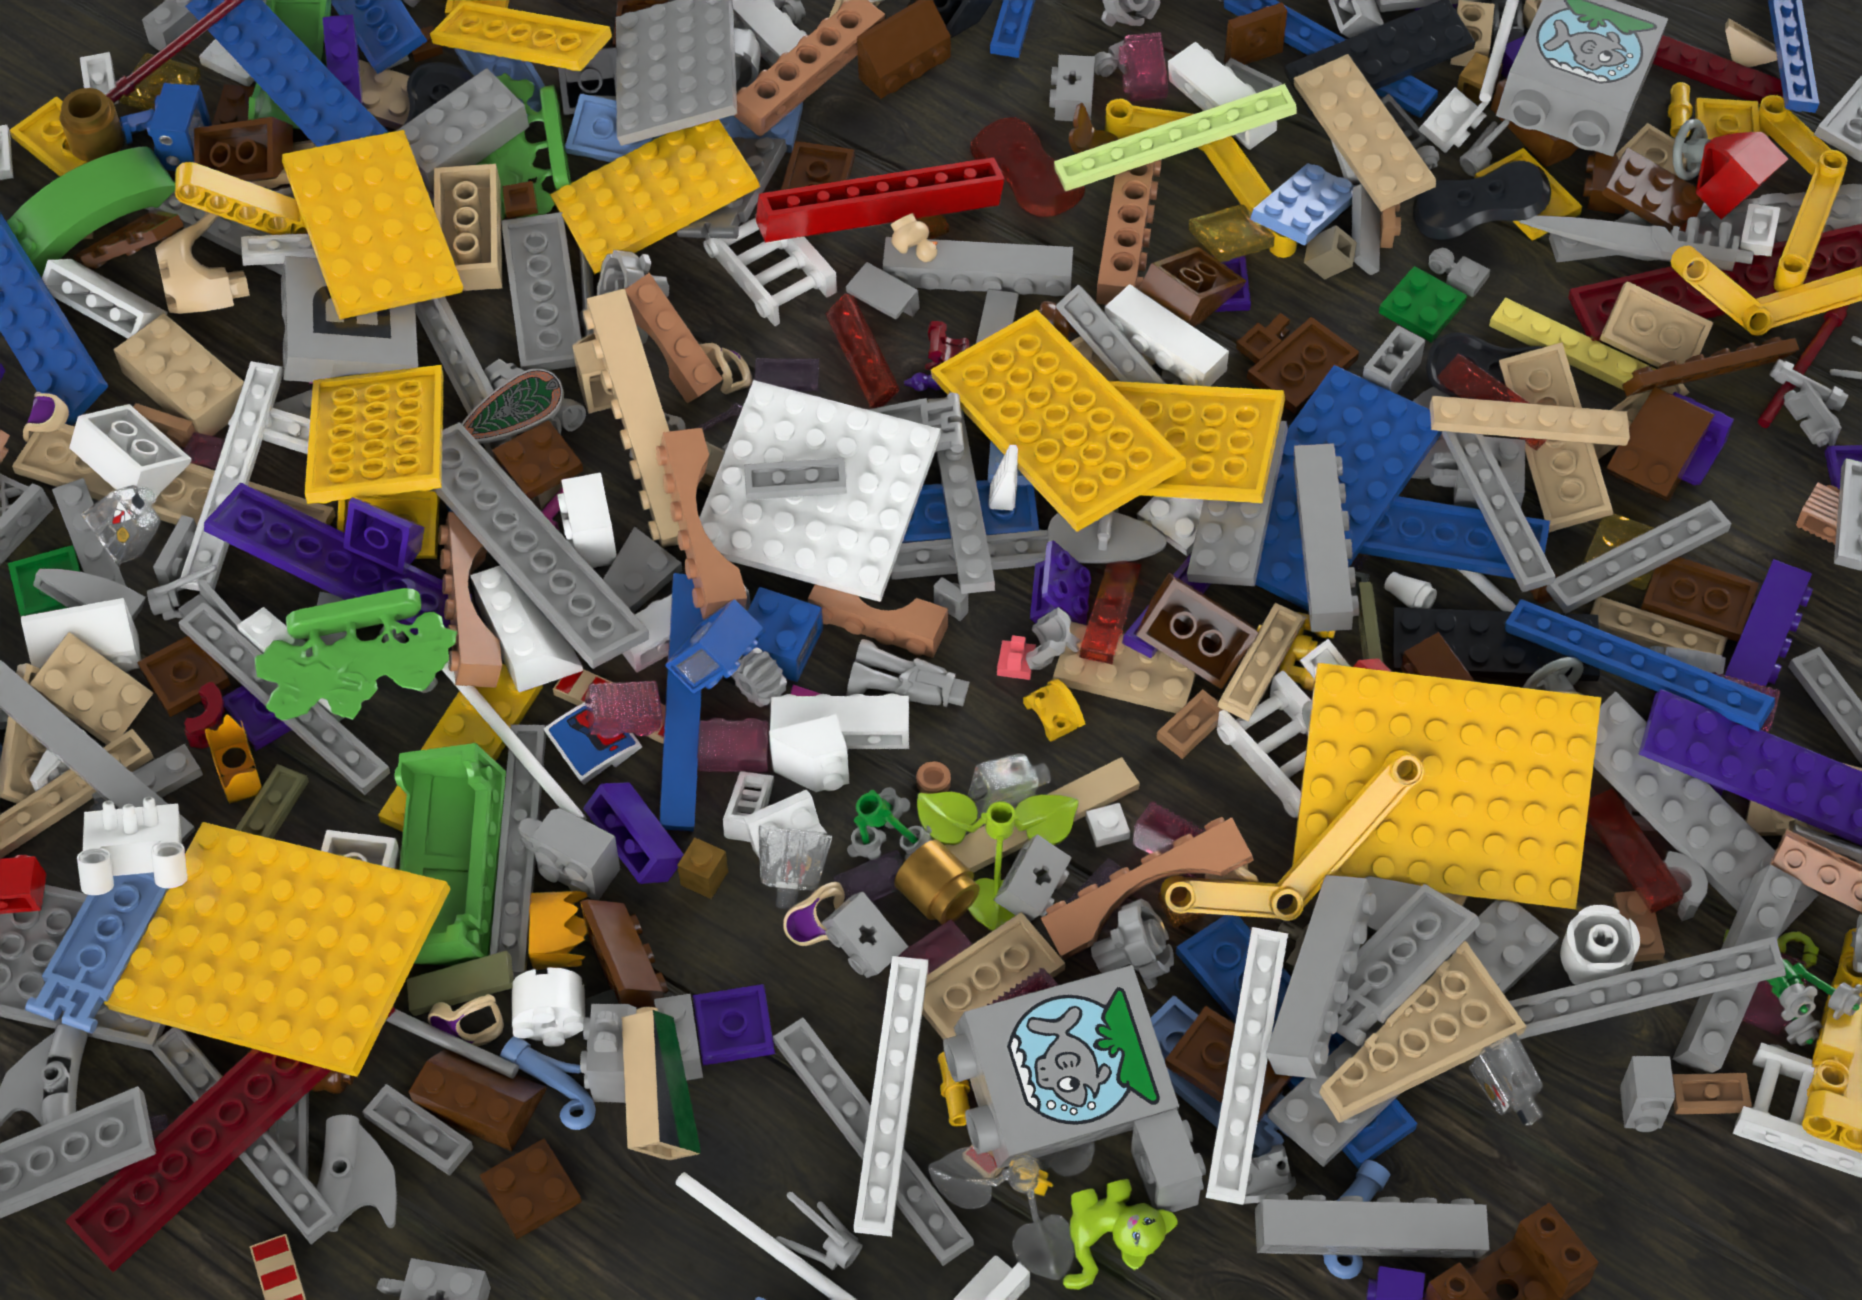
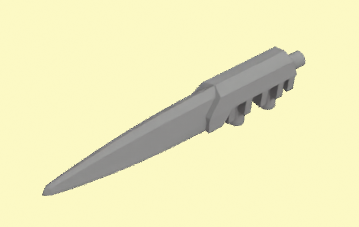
(1648, 240)

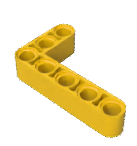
(237, 200)

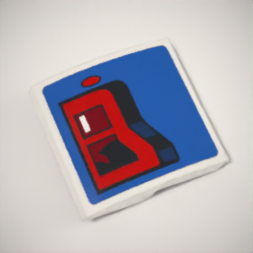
(585, 752)

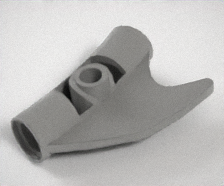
(45, 1078)
(356, 1171)

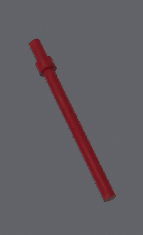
(126, 85)
(1833, 318)

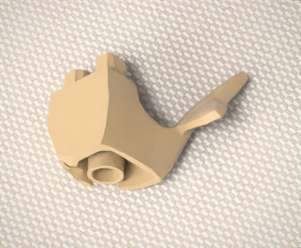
(189, 284)

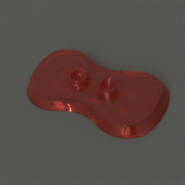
(1025, 167)

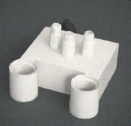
(131, 843)

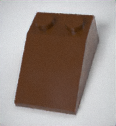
(1191, 284)
(1660, 444)

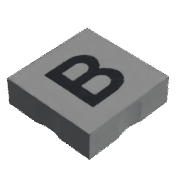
(325, 347)

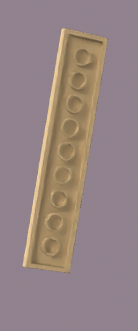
(54, 463)

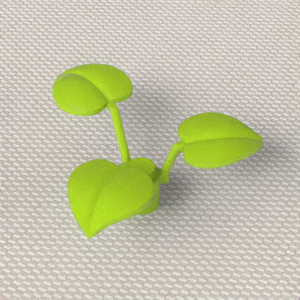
(955, 813)

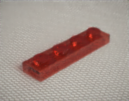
(862, 351)
(1473, 383)
(1110, 611)
(1633, 851)

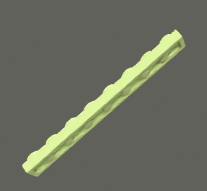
(1175, 137)

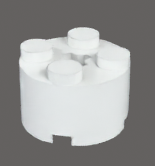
(1599, 944)
(548, 1006)

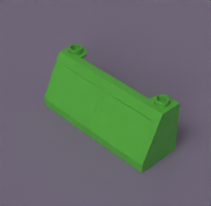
(454, 838)

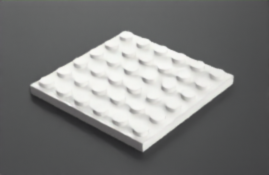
(820, 539)

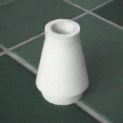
(1411, 591)

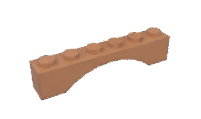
(714, 577)
(477, 650)
(1080, 922)

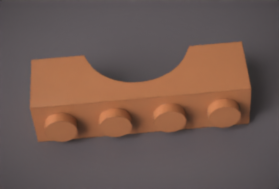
(687, 362)
(914, 627)

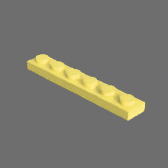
(1580, 350)

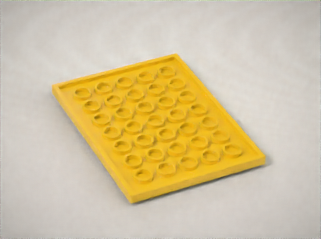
(1497, 791)
(280, 948)

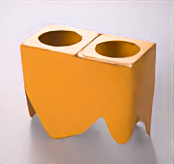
(240, 781)
(555, 929)

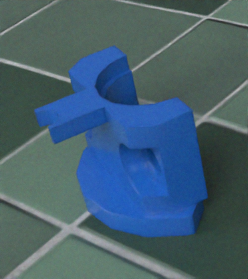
(135, 123)

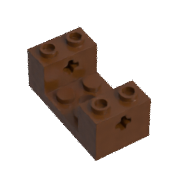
(1539, 1263)

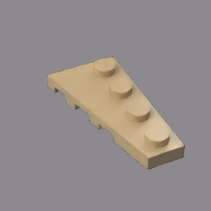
(19, 753)

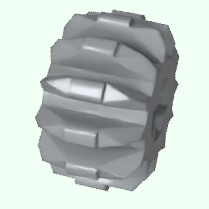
(759, 677)

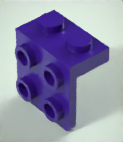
(1710, 445)

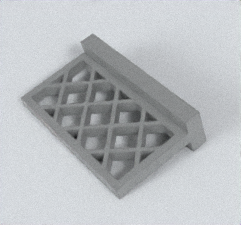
(22, 516)

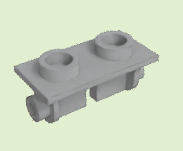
(1821, 425)

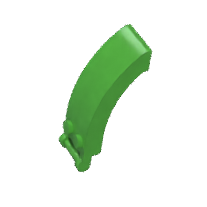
(306, 22)
(88, 200)

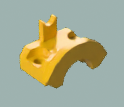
(1055, 709)

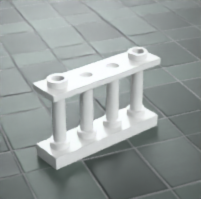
(802, 257)
(1283, 696)
(1789, 1135)

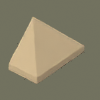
(1748, 47)

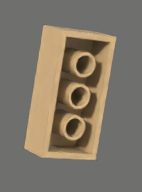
(470, 218)
(180, 375)

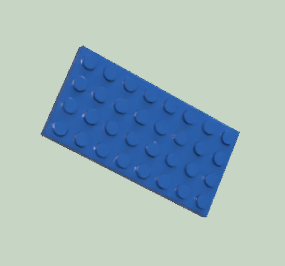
(1380, 449)

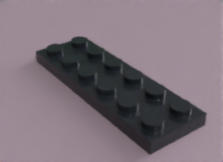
(1396, 47)
(1480, 641)

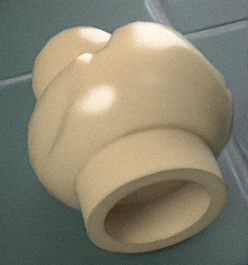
(910, 233)

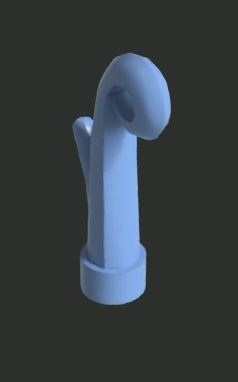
(553, 1074)
(1369, 1179)

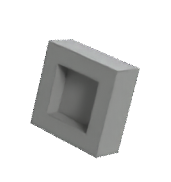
(950, 596)

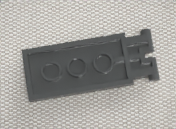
(763, 158)

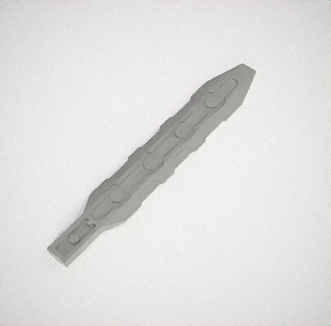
(1844, 213)

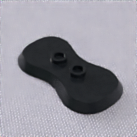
(432, 83)
(1508, 194)
(1472, 348)

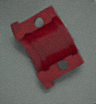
(941, 346)
(211, 718)

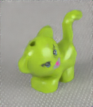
(1135, 1229)

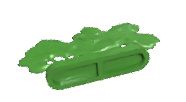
(516, 157)
(349, 667)

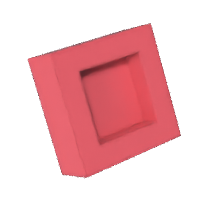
(1013, 658)

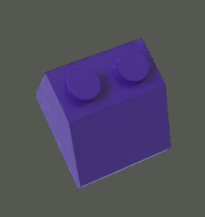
(381, 535)

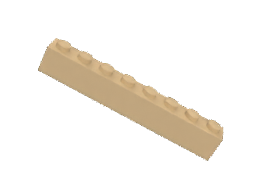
(634, 403)

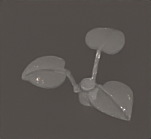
(1038, 1246)

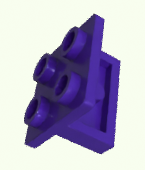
(1060, 583)

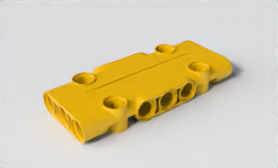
(1836, 1086)

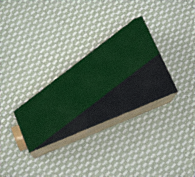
(656, 1088)

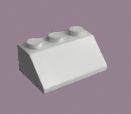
(127, 449)
(100, 625)

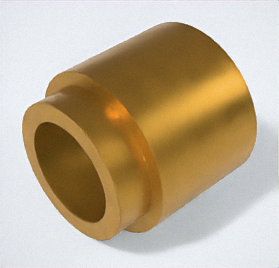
(91, 124)
(937, 882)

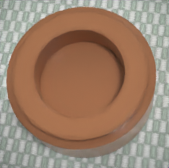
(933, 778)

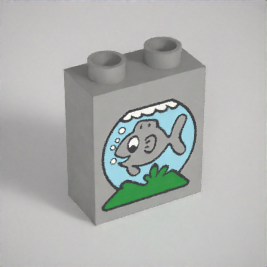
(1582, 70)
(1060, 1066)

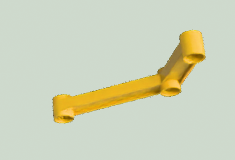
(1225, 154)
(1827, 174)
(1770, 309)
(1320, 859)

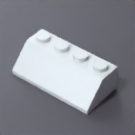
(528, 640)

